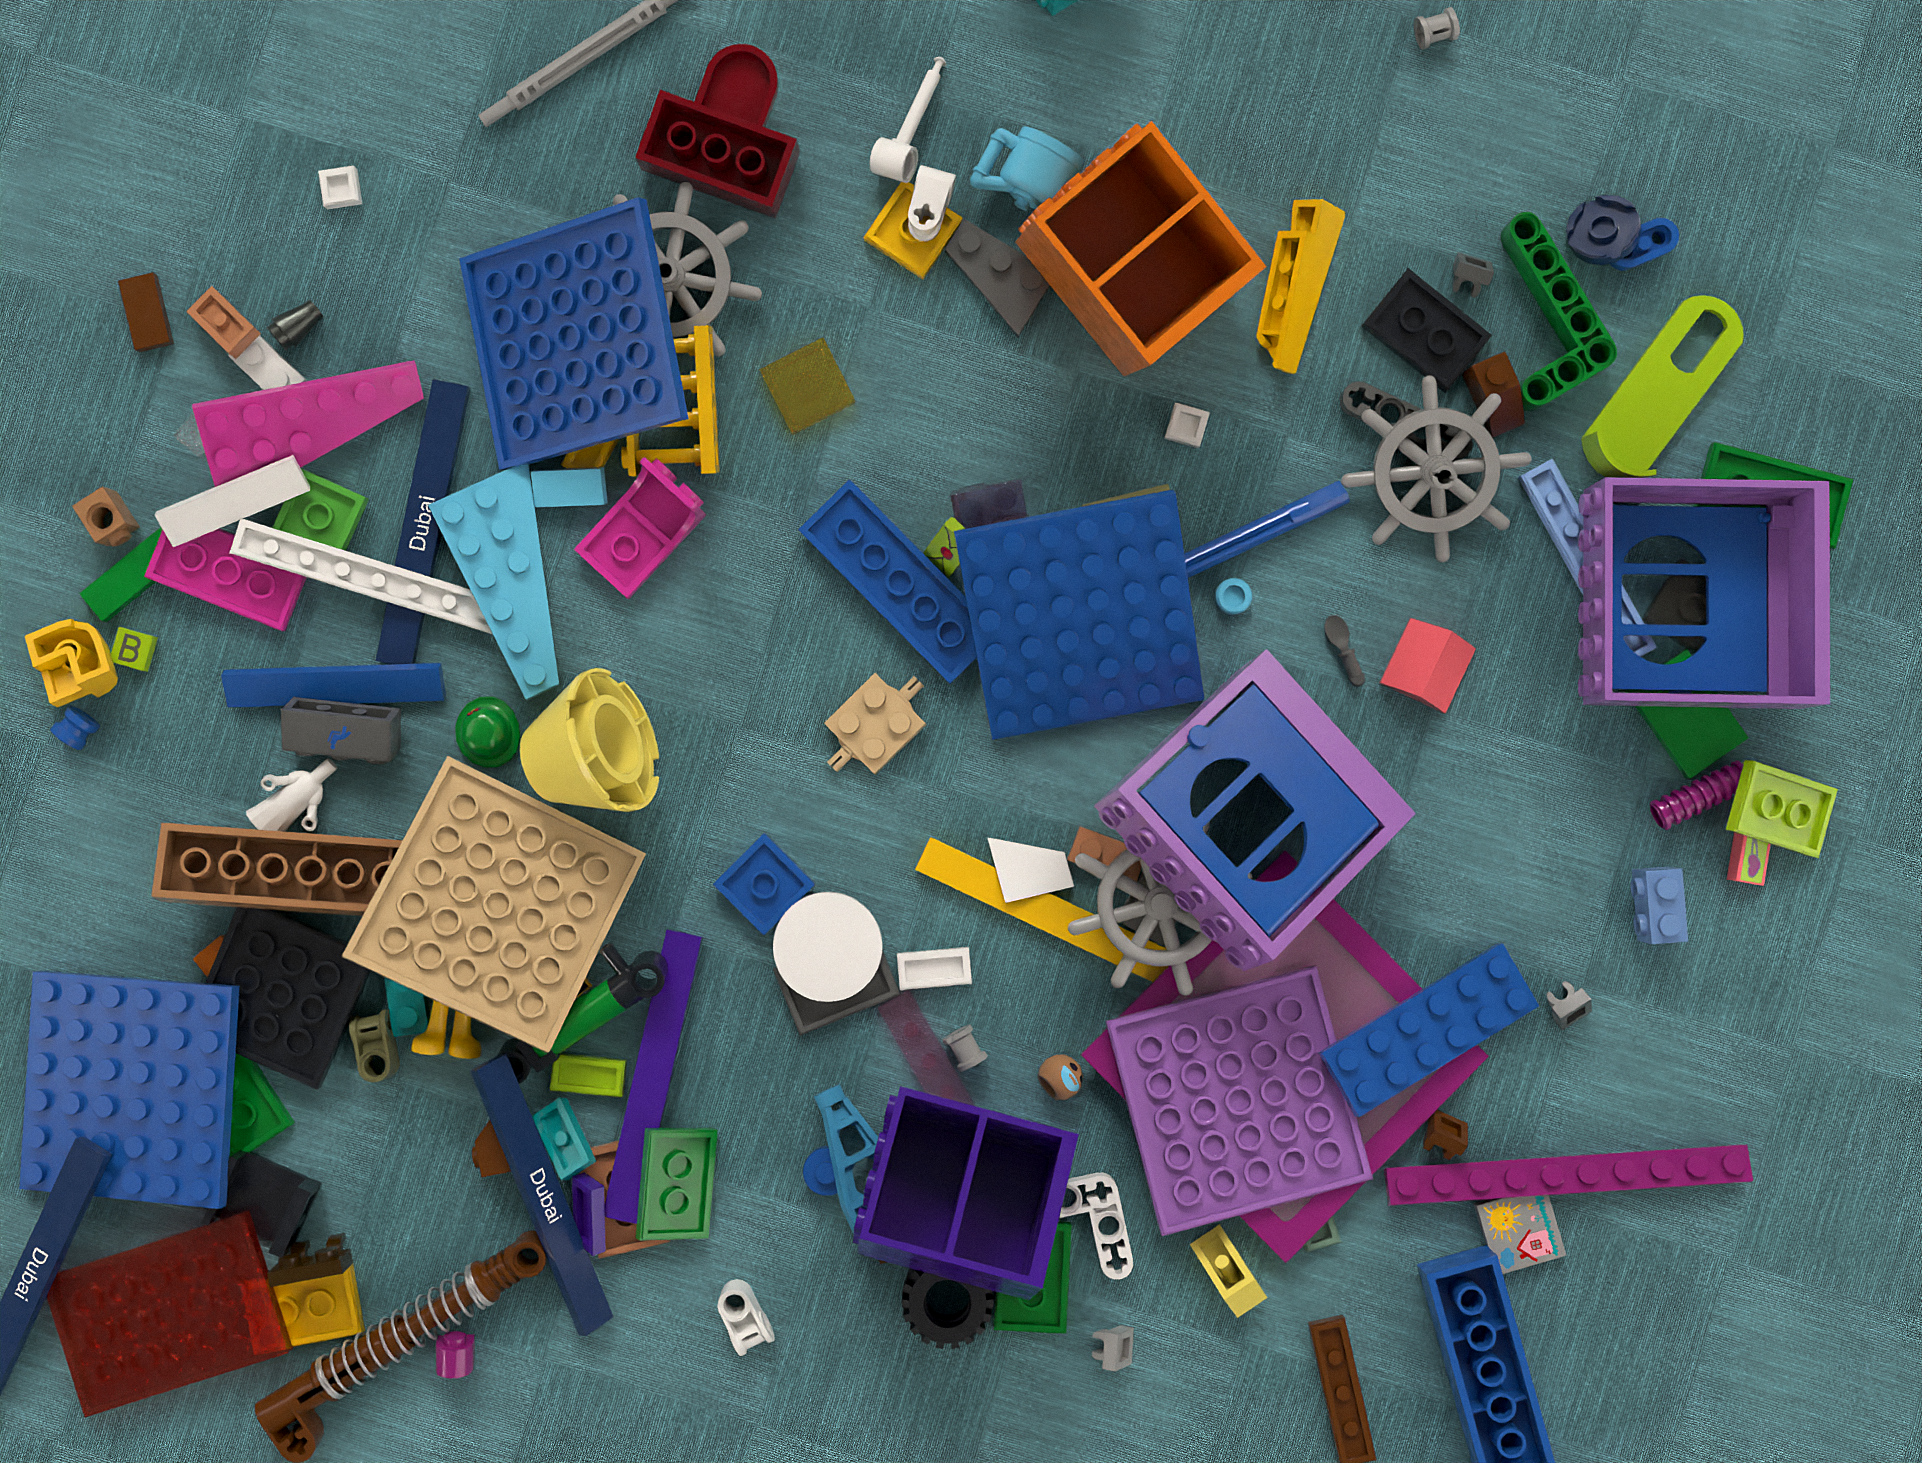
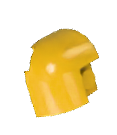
(72, 661)

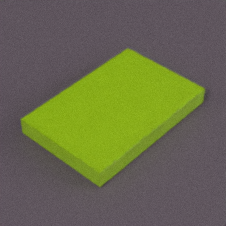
(1781, 809)

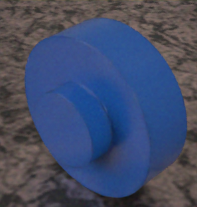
(819, 1172)

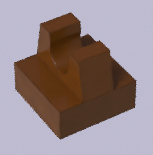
(1447, 1133)

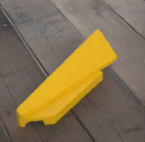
(1297, 280)

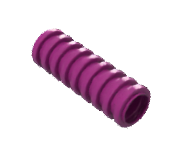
(1696, 796)

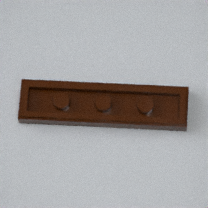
(1342, 1390)

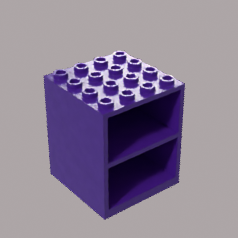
(965, 1193)

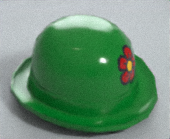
(488, 732)

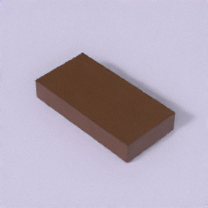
(146, 312)

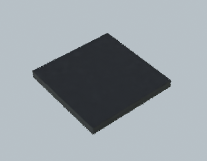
(291, 991)

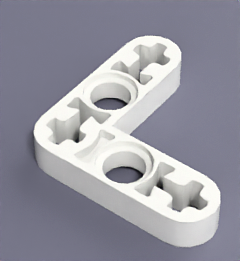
(1099, 1209)

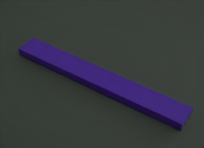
(652, 1072)

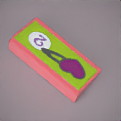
(1748, 860)

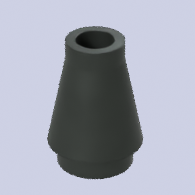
(294, 324)

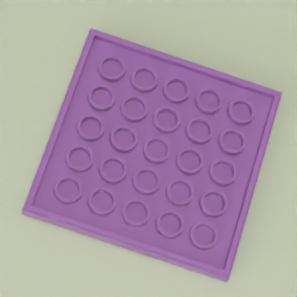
(1236, 1100)

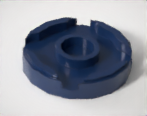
(1603, 230)

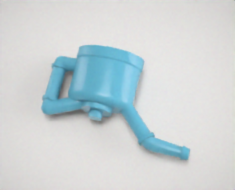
(1033, 169)

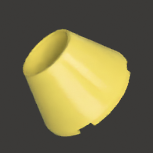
(592, 747)

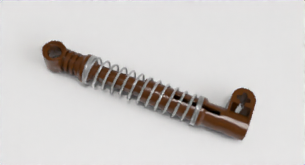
(335, 1373)

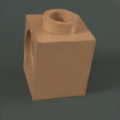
(93, 510)

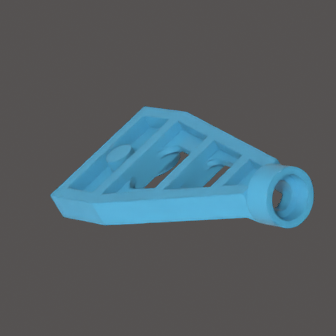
(842, 1164)

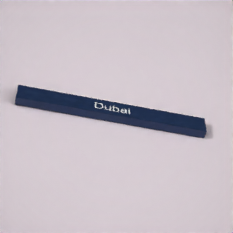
(420, 531)
(542, 1194)
(48, 1248)

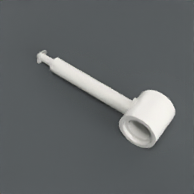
(896, 157)

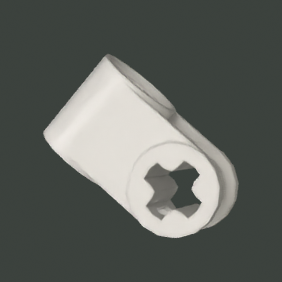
(930, 198)
(746, 1323)

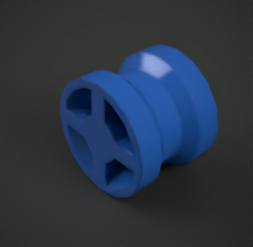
(75, 727)

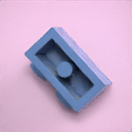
(1659, 905)

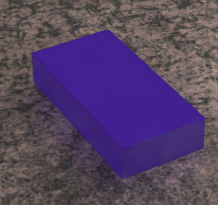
(589, 1212)

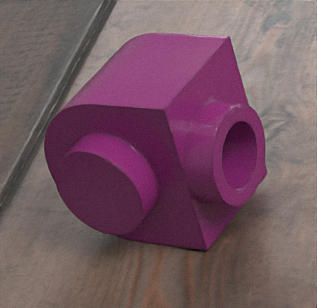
(455, 1354)

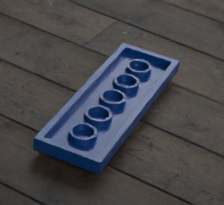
(894, 578)
(1428, 1029)

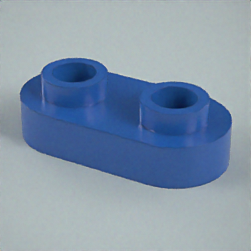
(1646, 249)

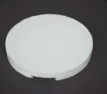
(827, 946)

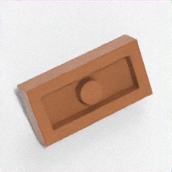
(223, 322)
(1102, 849)

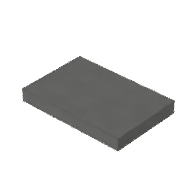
(813, 1014)

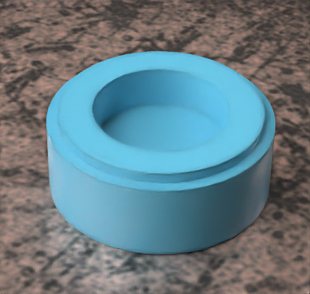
(1233, 596)

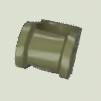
(373, 1043)

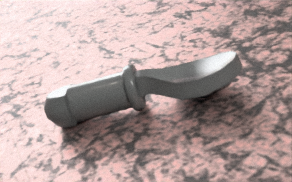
(1338, 634)

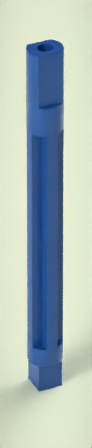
(1266, 528)

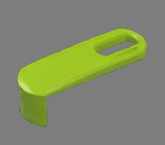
(1658, 395)

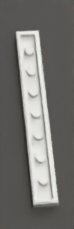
(358, 574)

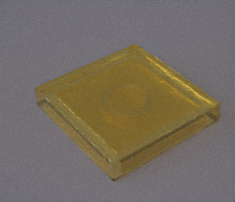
(807, 386)

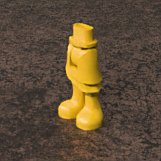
(434, 1038)

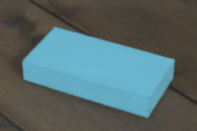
(569, 487)

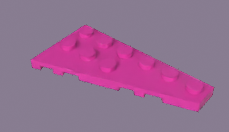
(300, 418)

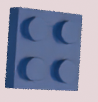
(764, 883)

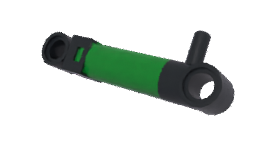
(594, 1008)

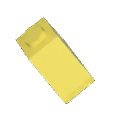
(1228, 1271)

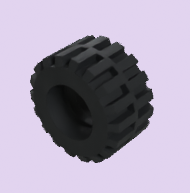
(942, 1327)

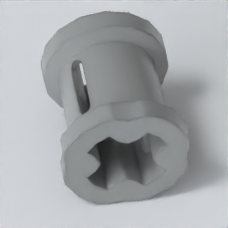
(1436, 28)
(965, 1048)

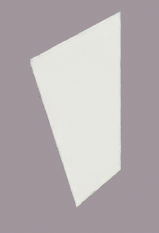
(1028, 869)

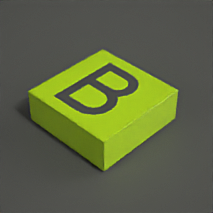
(133, 649)

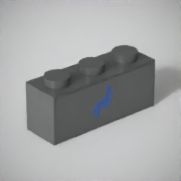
(341, 730)

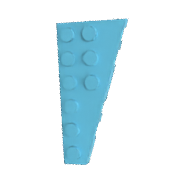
(499, 554)

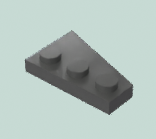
(999, 273)

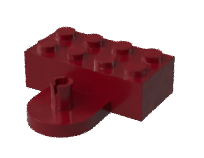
(723, 135)

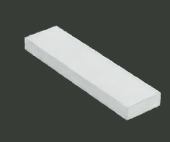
(232, 501)

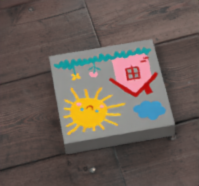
(1520, 1231)

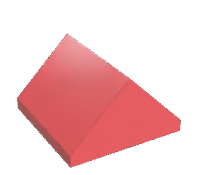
(1428, 664)

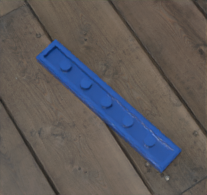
(334, 683)

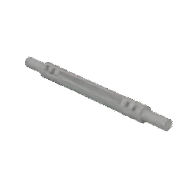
(576, 58)

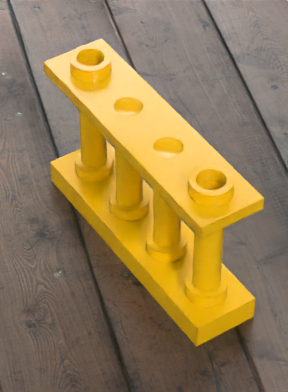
(701, 418)

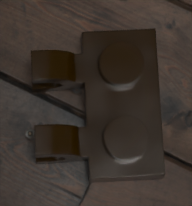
(300, 1267)

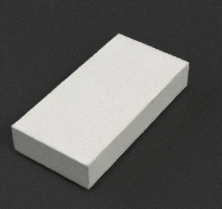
(934, 968)

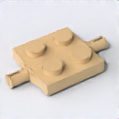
(875, 723)

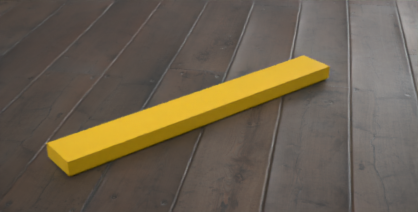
(1041, 911)

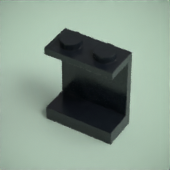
(274, 1196)

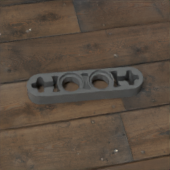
(1404, 408)

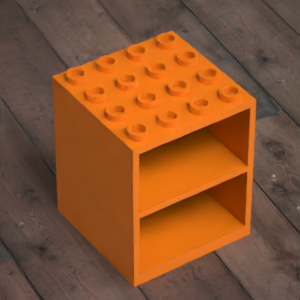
(1138, 249)

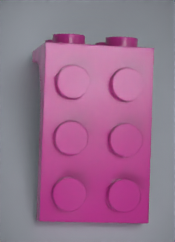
(642, 528)

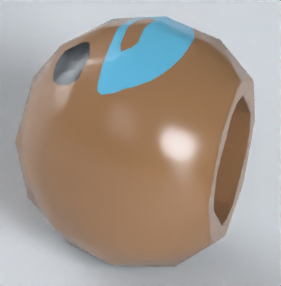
(1060, 1076)

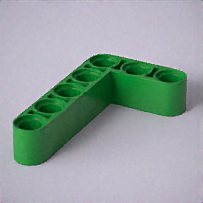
(1557, 312)

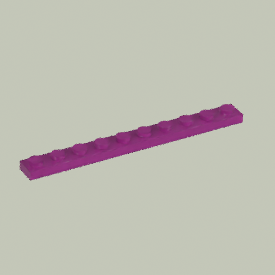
(1568, 1175)

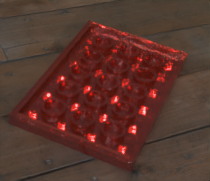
(167, 1314)

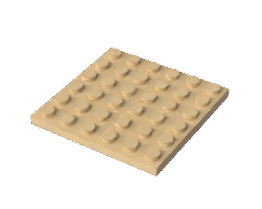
(495, 905)

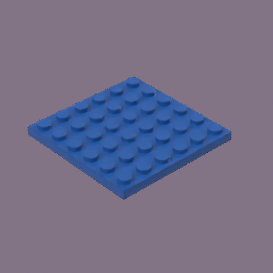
(574, 335)
(1081, 614)
(139, 1075)

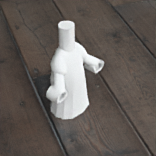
(298, 792)

